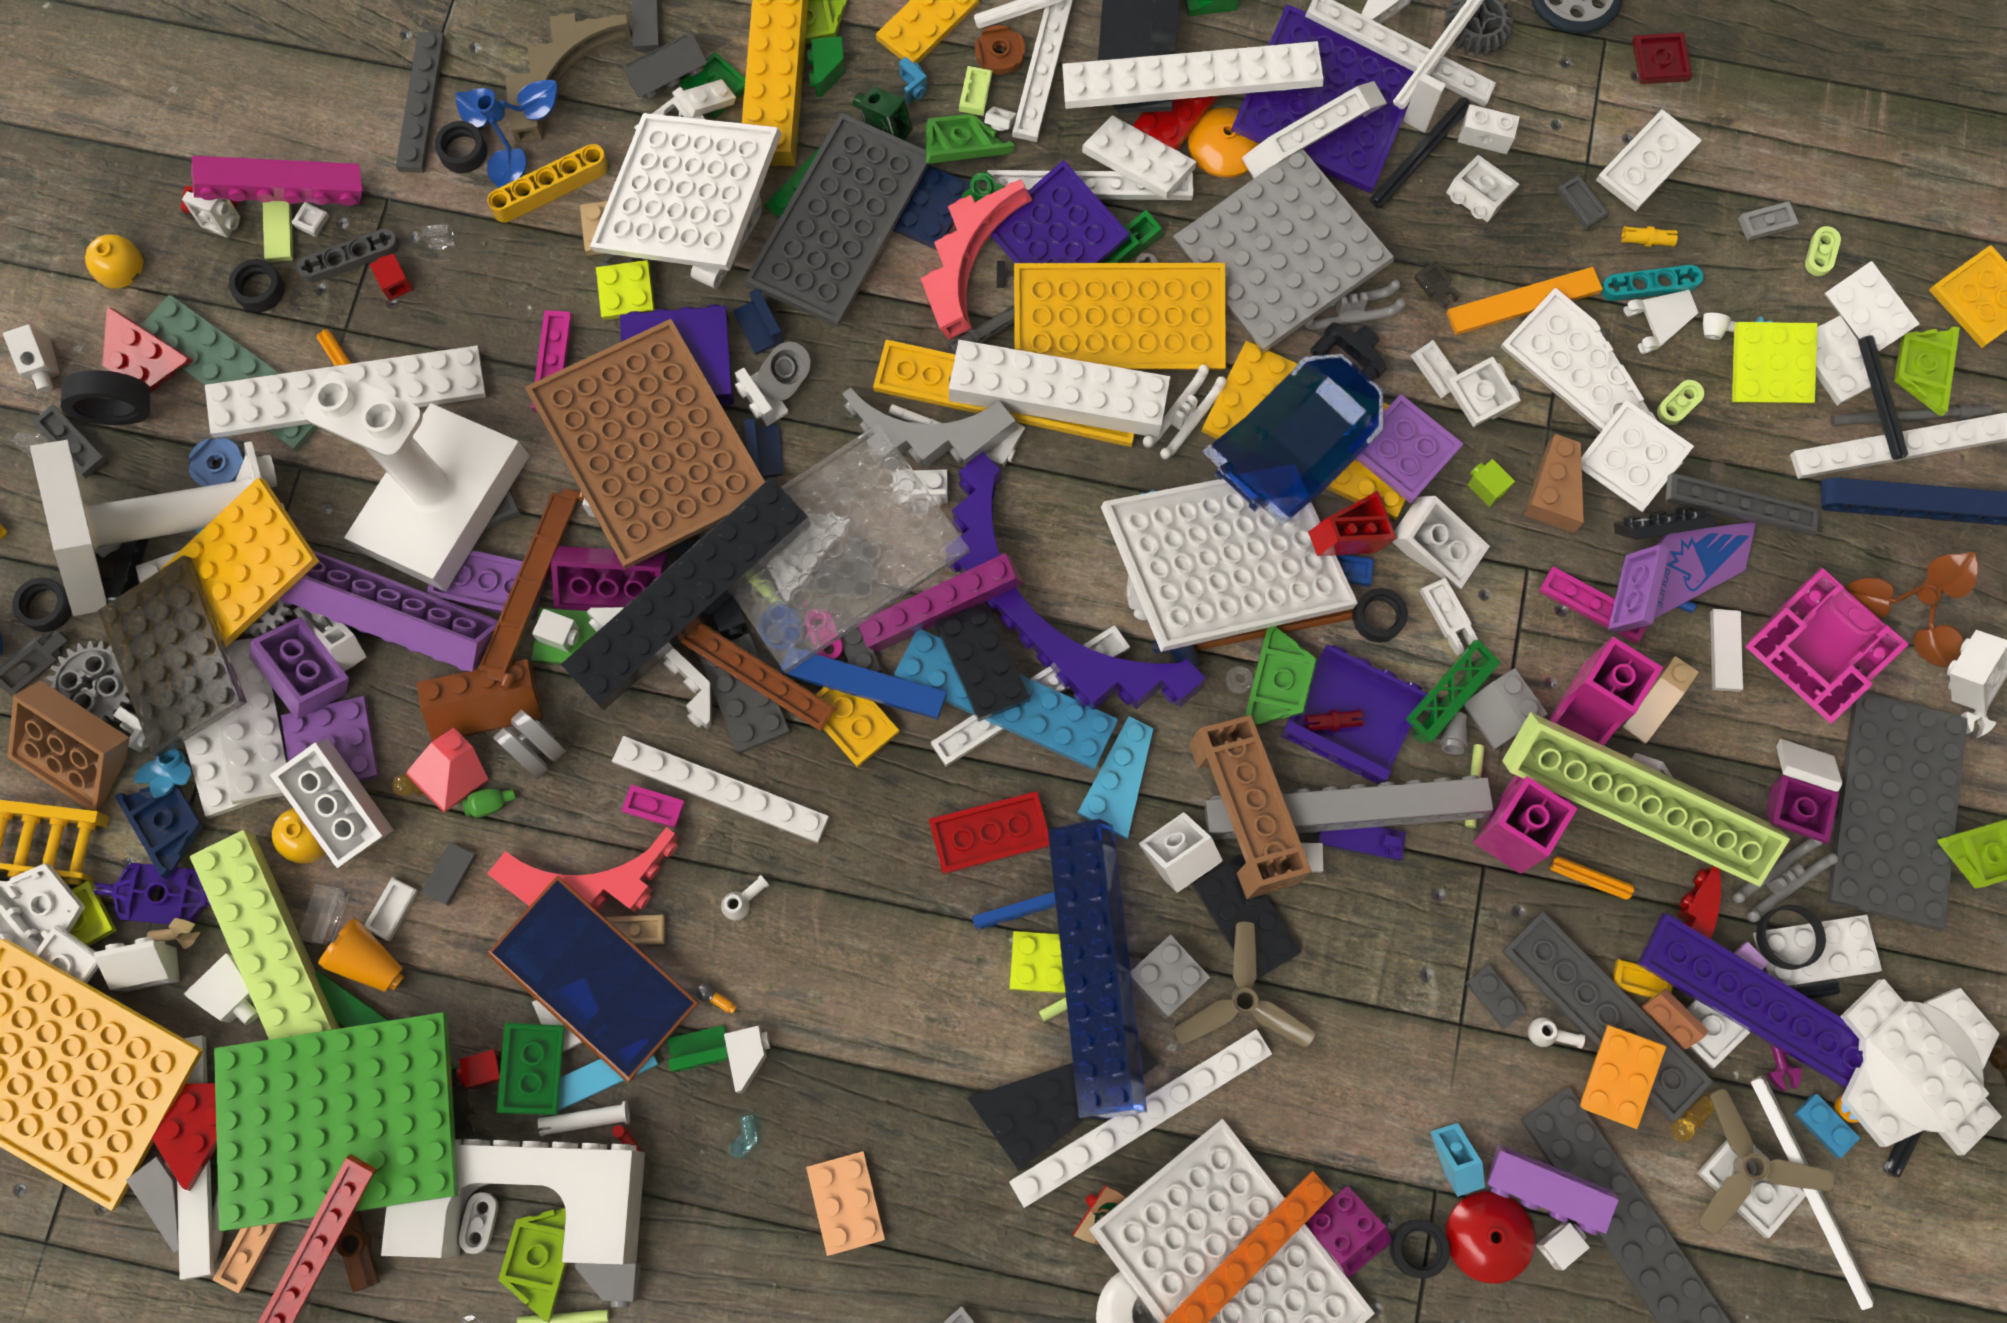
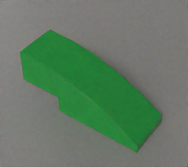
(1143, 233)

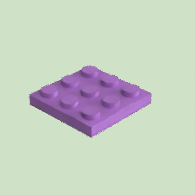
(1409, 449)
(345, 725)

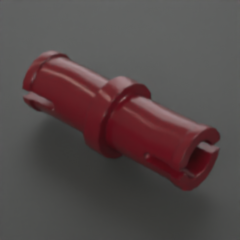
(1334, 720)

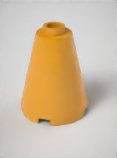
(362, 958)

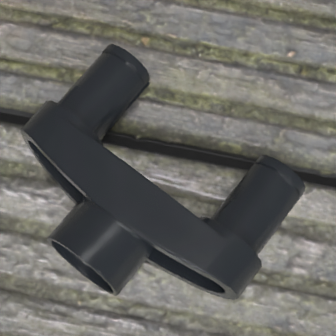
(1357, 345)

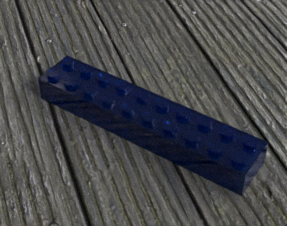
(1096, 971)

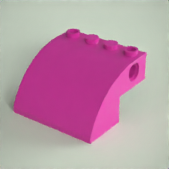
(1826, 645)

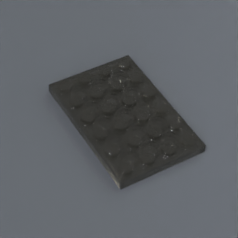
(172, 656)

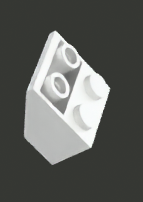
(138, 965)

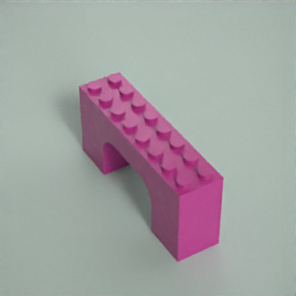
(1597, 702)

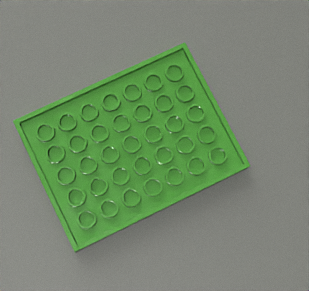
(312, 1099)

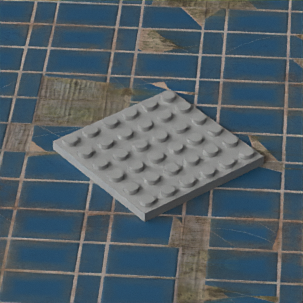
(1285, 248)

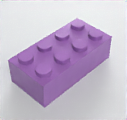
(1552, 1189)

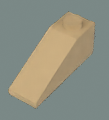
(1661, 699)

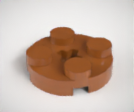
(1000, 63)

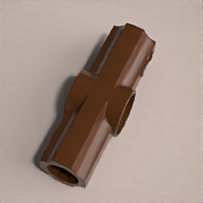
(360, 1263)

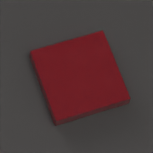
(1661, 58)

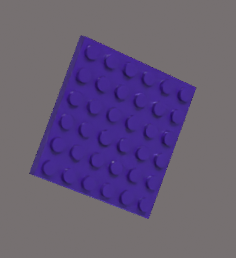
(1354, 150)

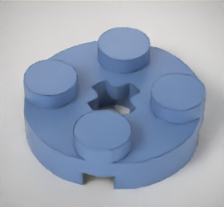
(210, 450)

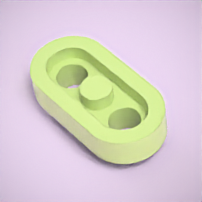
(1822, 253)
(1679, 404)

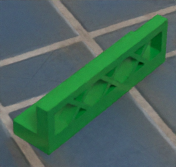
(1457, 695)

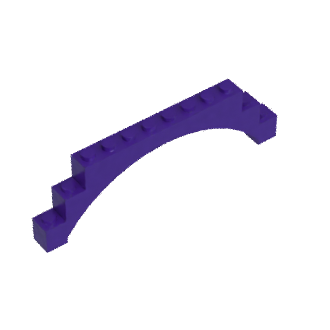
(1085, 671)

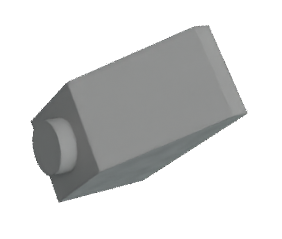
(612, 1281)

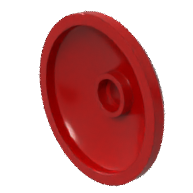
(1470, 1240)

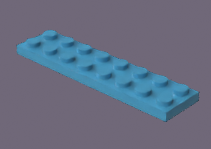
(1047, 720)

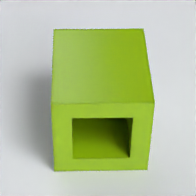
(1490, 482)

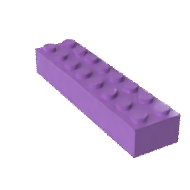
(393, 612)

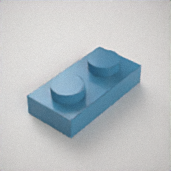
(1826, 1126)

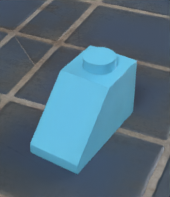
(1458, 1159)

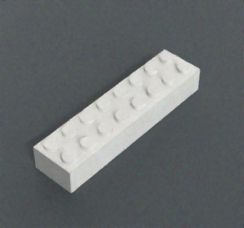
(1059, 388)

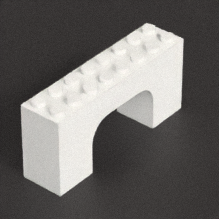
(595, 1183)

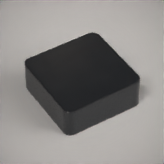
(1000, 274)

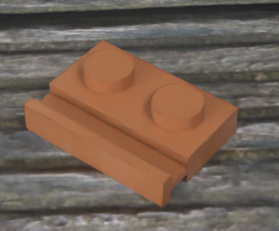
(1674, 1019)

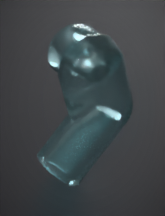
(746, 1140)

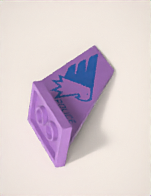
(1677, 571)

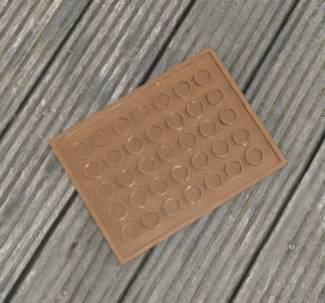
(646, 442)

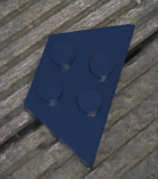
(163, 825)

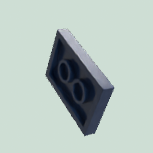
(927, 211)

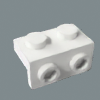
(760, 405)

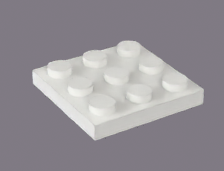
(1634, 455)

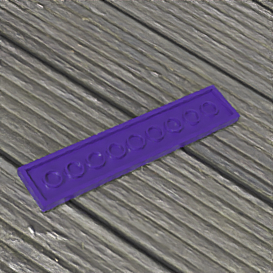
(1752, 999)

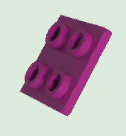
(1349, 1231)

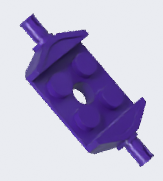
(133, 890)

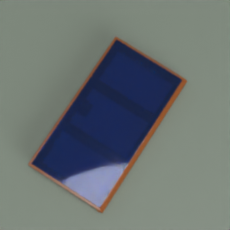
(593, 978)

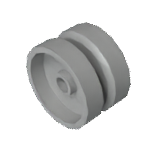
(532, 741)

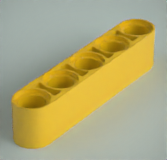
(554, 172)

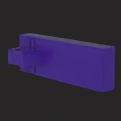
(1369, 841)

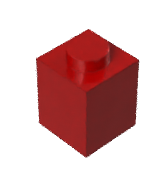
(391, 276)
(480, 1069)

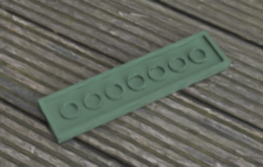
(215, 356)

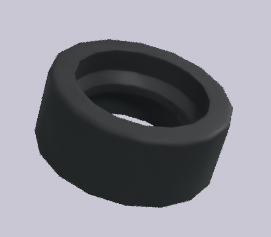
(453, 131)
(248, 269)
(25, 595)
(1390, 598)
(1440, 1239)

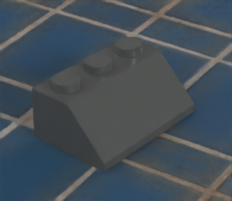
(665, 66)

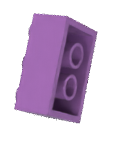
(298, 667)

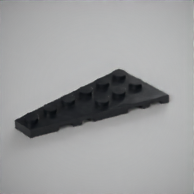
(1036, 1110)

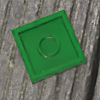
(714, 70)

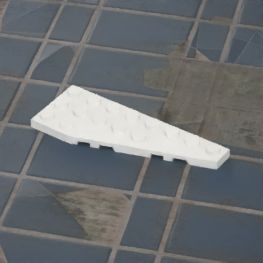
(1573, 360)

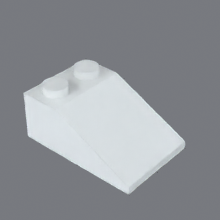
(1440, 540)

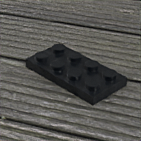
(982, 661)
(1227, 905)

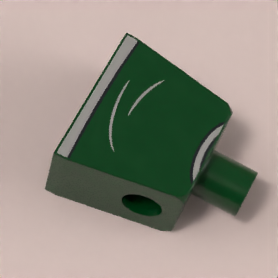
(884, 112)

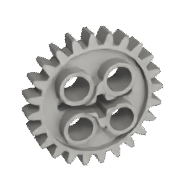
(92, 683)

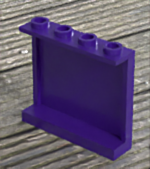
(703, 333)
(1351, 685)

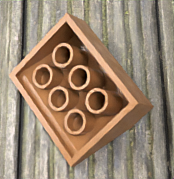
(65, 745)

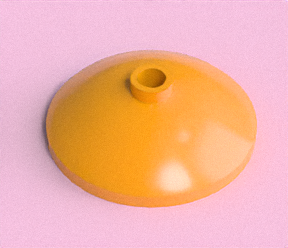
(1215, 150)

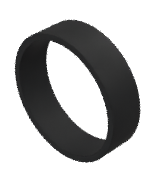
(1814, 922)

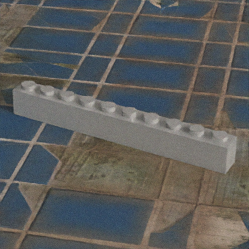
(1372, 806)

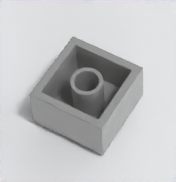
(1168, 977)

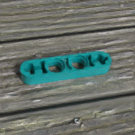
(1652, 285)

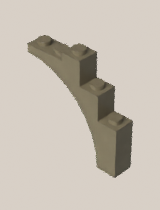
(550, 61)

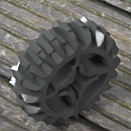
(1477, 35)

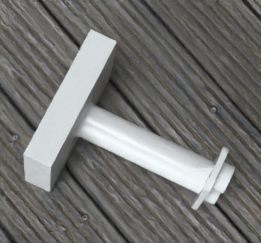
(438, 479)
(82, 528)

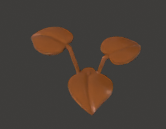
(1947, 573)

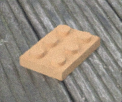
(845, 1203)

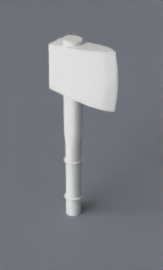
(999, 455)

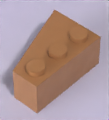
(1558, 486)

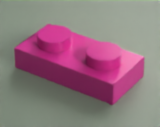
(653, 806)

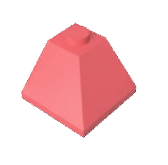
(448, 770)

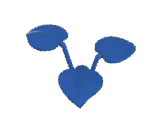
(483, 106)

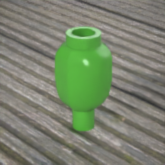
(486, 802)

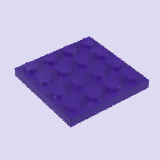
(1060, 223)

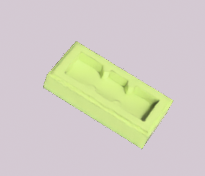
(975, 91)

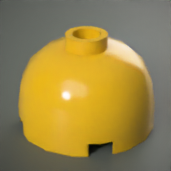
(113, 260)
(294, 839)

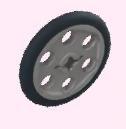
(1592, 19)

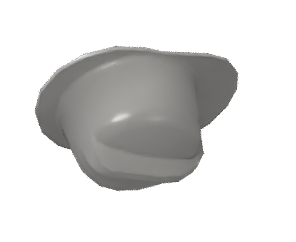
(783, 371)

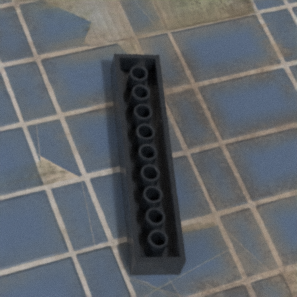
(686, 593)

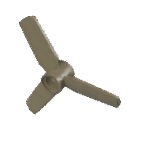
(1224, 1010)
(1738, 1186)

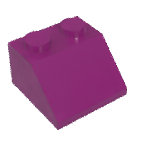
(1802, 808)

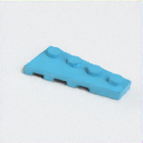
(1119, 779)

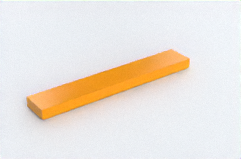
(1521, 301)

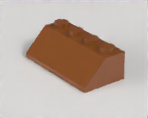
(477, 703)

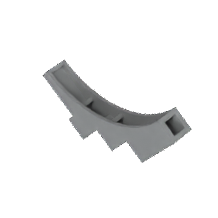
(931, 441)

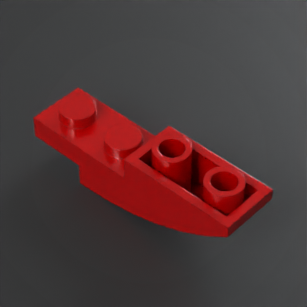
(1702, 905)

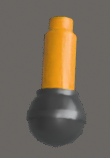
(707, 993)

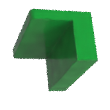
(697, 1049)

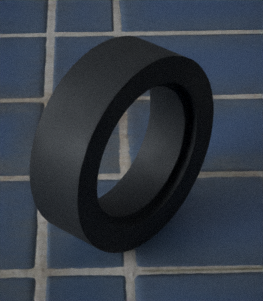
(86, 394)

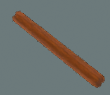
(1288, 627)

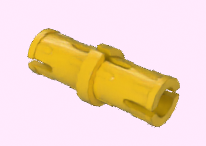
(1649, 236)

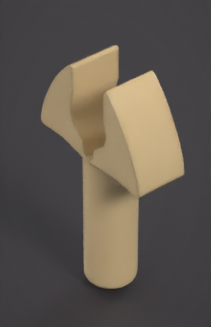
(179, 931)

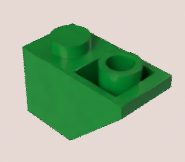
(827, 61)

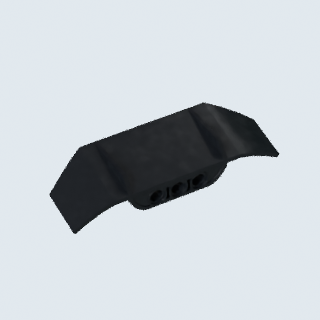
(1138, 30)

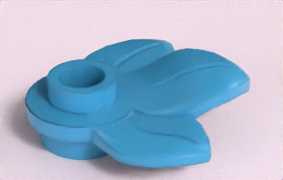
(164, 773)

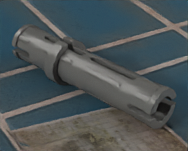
(986, 330)

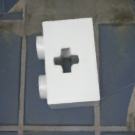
(1488, 129)

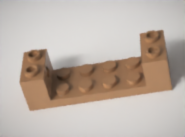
(1253, 805)

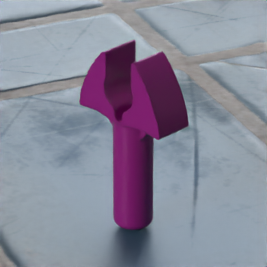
(1782, 1067)

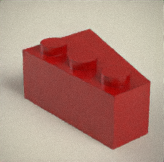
(1354, 530)

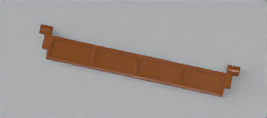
(528, 587)

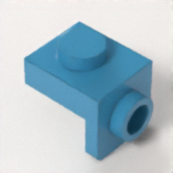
(914, 77)

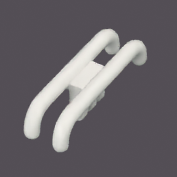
(1184, 412)

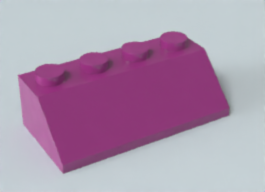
(597, 580)

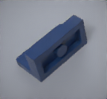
(758, 323)
(764, 448)

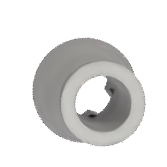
(1455, 735)

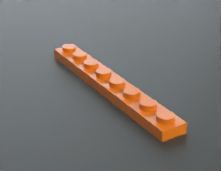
(1252, 1252)

